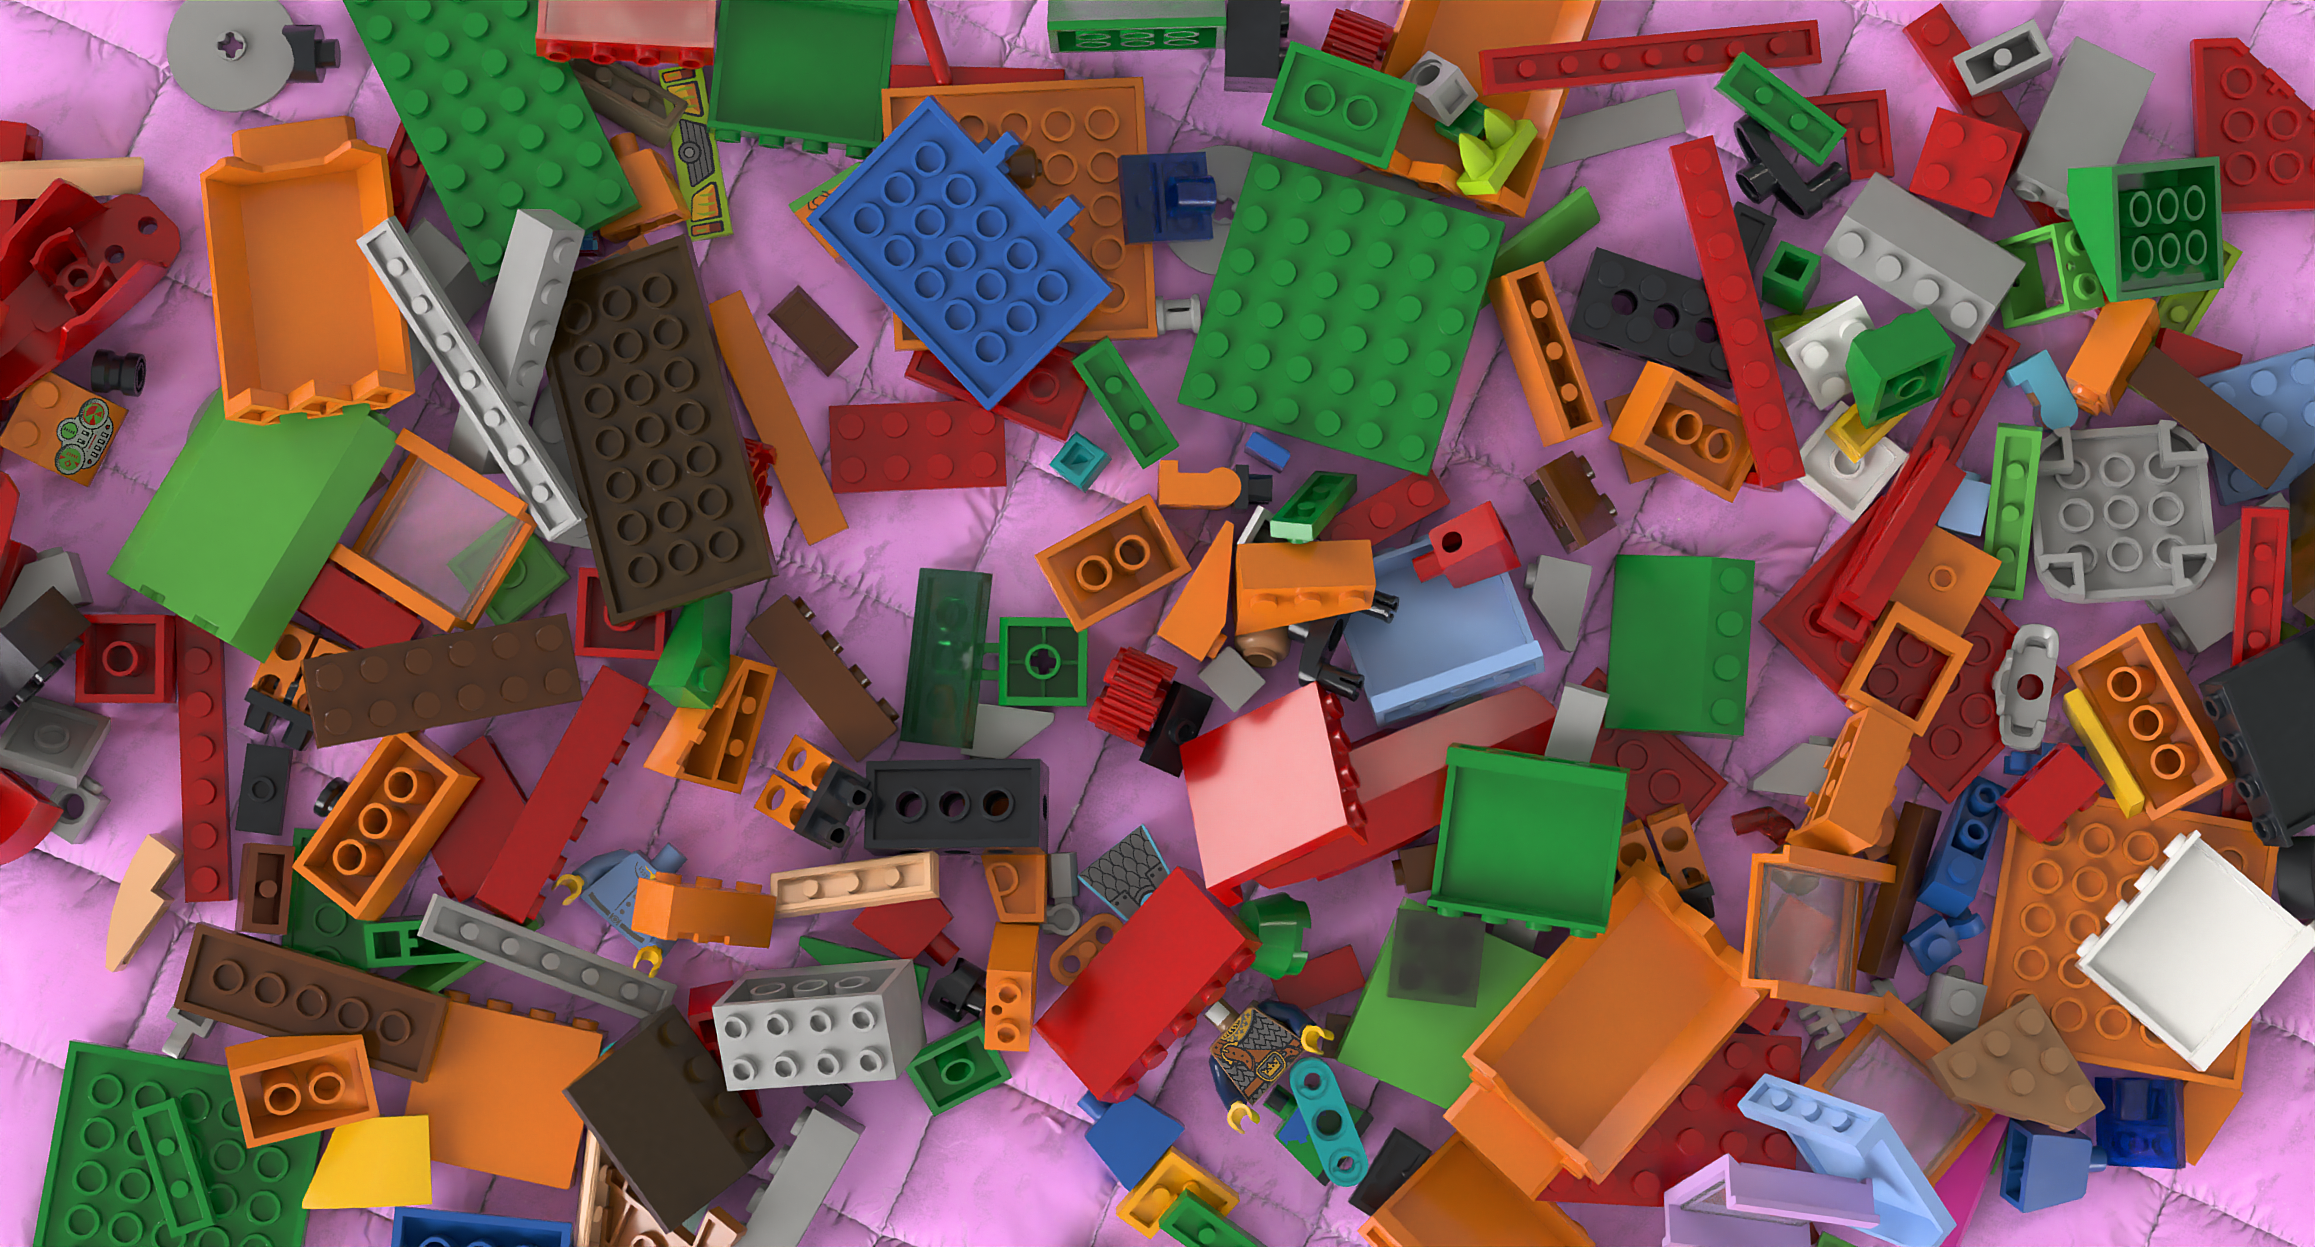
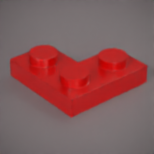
(1867, 134)

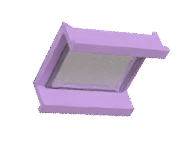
(1761, 1206)

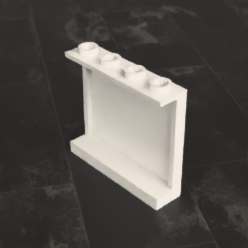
(2195, 950)

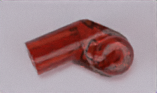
(1765, 820)

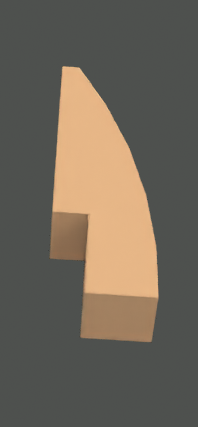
(140, 899)

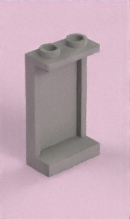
(2080, 122)
(2208, 613)

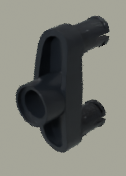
(1772, 174)
(1321, 640)

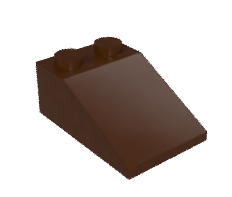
(1571, 501)

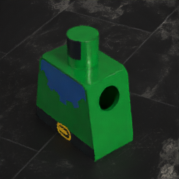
(1294, 1133)

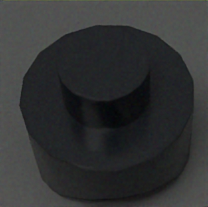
(311, 53)
(962, 989)

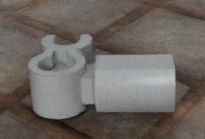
(1064, 915)

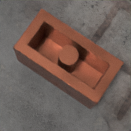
(264, 889)

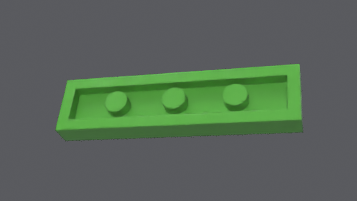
(2012, 506)

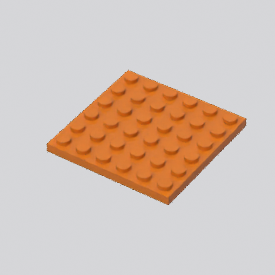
(1078, 137)
(2062, 892)

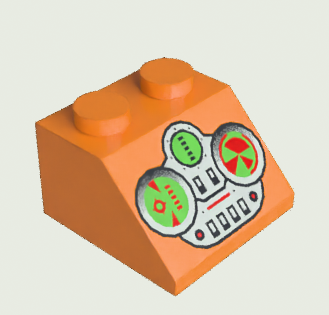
(63, 427)

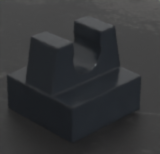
(838, 1093)

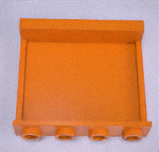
(499, 1090)
(1468, 1203)

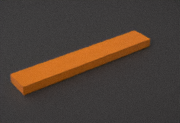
(776, 419)

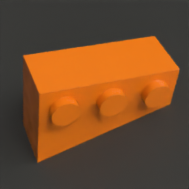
(1299, 582)
(717, 743)
(1857, 787)
(703, 911)

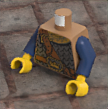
(1256, 1050)

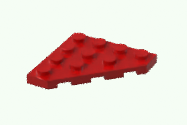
(2254, 127)

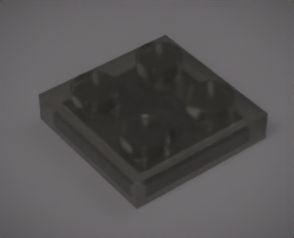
(1435, 958)

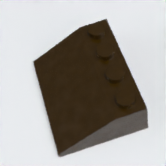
(668, 1118)

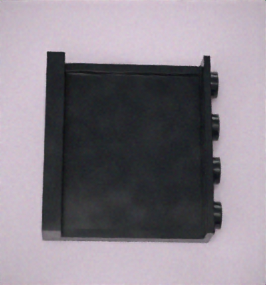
(2268, 734)

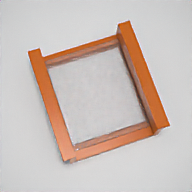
(439, 537)
(1808, 927)
(1887, 1072)

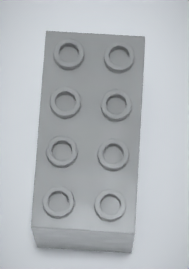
(820, 1025)

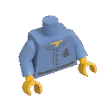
(611, 891)

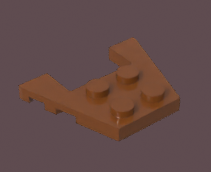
(630, 1224)

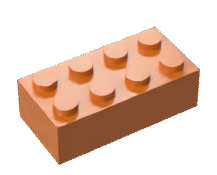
(385, 824)

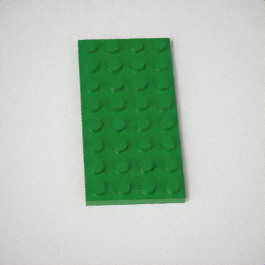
(492, 118)

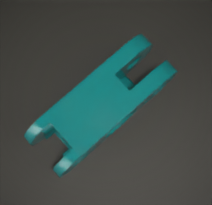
(1331, 1145)

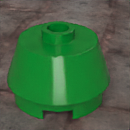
(1279, 925)

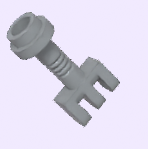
(1833, 1019)

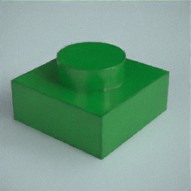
(1469, 122)

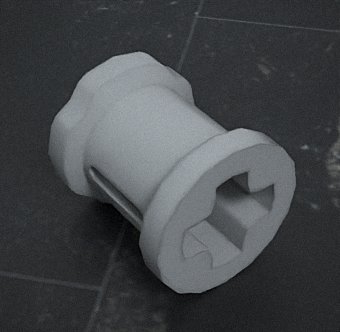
(1178, 314)

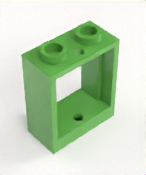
(2079, 283)

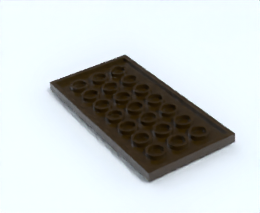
(655, 435)

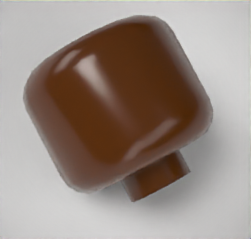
(1024, 167)

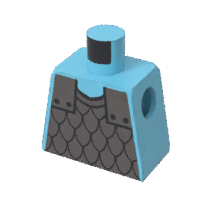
(1127, 873)

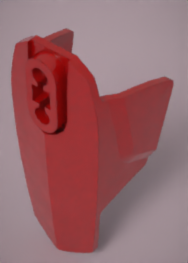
(62, 275)

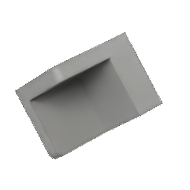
(1231, 678)

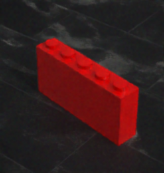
(1148, 986)

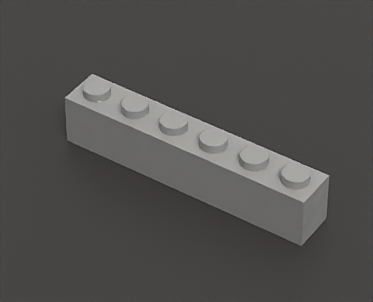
(522, 319)

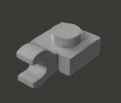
(185, 1030)

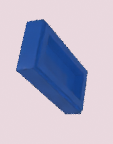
(1267, 452)

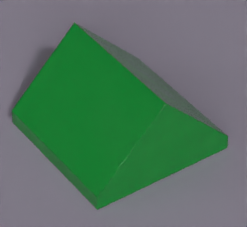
(957, 1068)

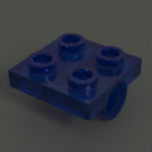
(1166, 198)
(2141, 1121)

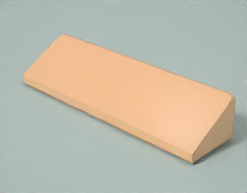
(93, 175)
(592, 1194)

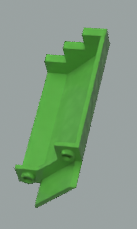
(252, 518)

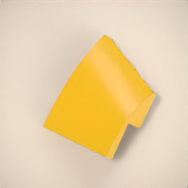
(374, 1165)

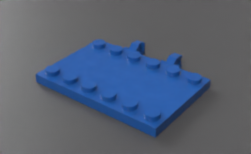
(962, 250)

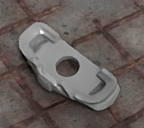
(2023, 720)

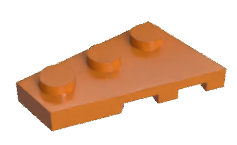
(1017, 882)

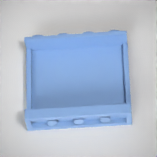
(1441, 639)
(1855, 1144)

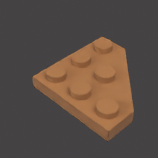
(2018, 1070)

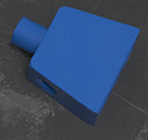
(1129, 1134)
(2047, 1165)

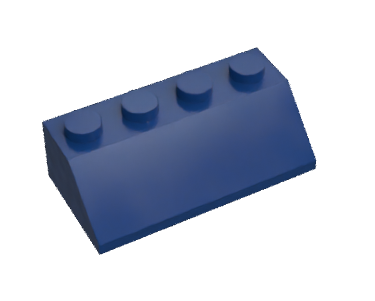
(463, 1229)

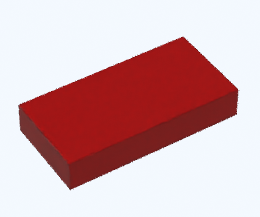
(2195, 354)
(1321, 979)

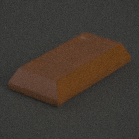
(813, 330)

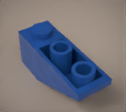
(1962, 849)

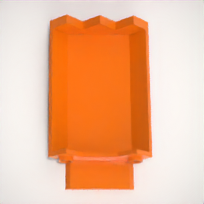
(1457, 33)
(291, 289)
(1602, 1038)

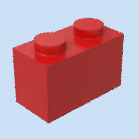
(2051, 794)

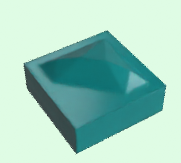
(1080, 461)

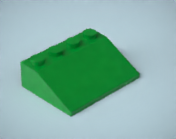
(1135, 25)
(2151, 225)
(1679, 645)

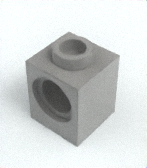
(1441, 88)
(77, 830)

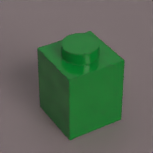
(1791, 278)

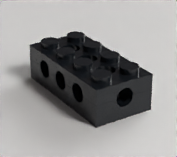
(1637, 334)
(940, 784)

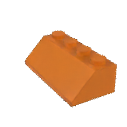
(2154, 719)

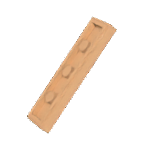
(855, 884)

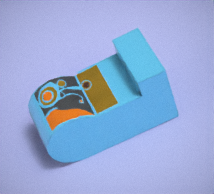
(2045, 390)

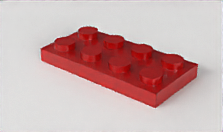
(916, 447)

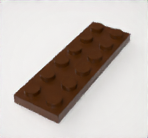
(441, 680)
(302, 994)

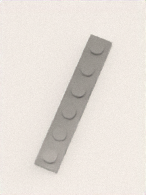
(544, 958)

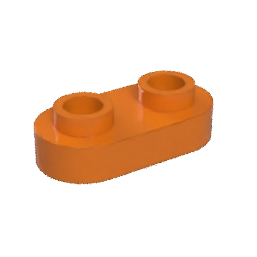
(1083, 945)

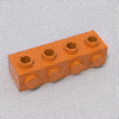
(1543, 354)

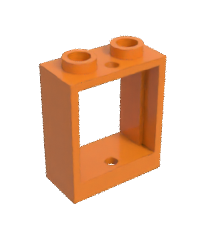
(2111, 353)
(1922, 629)
(1011, 986)

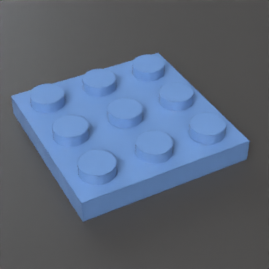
(2279, 399)

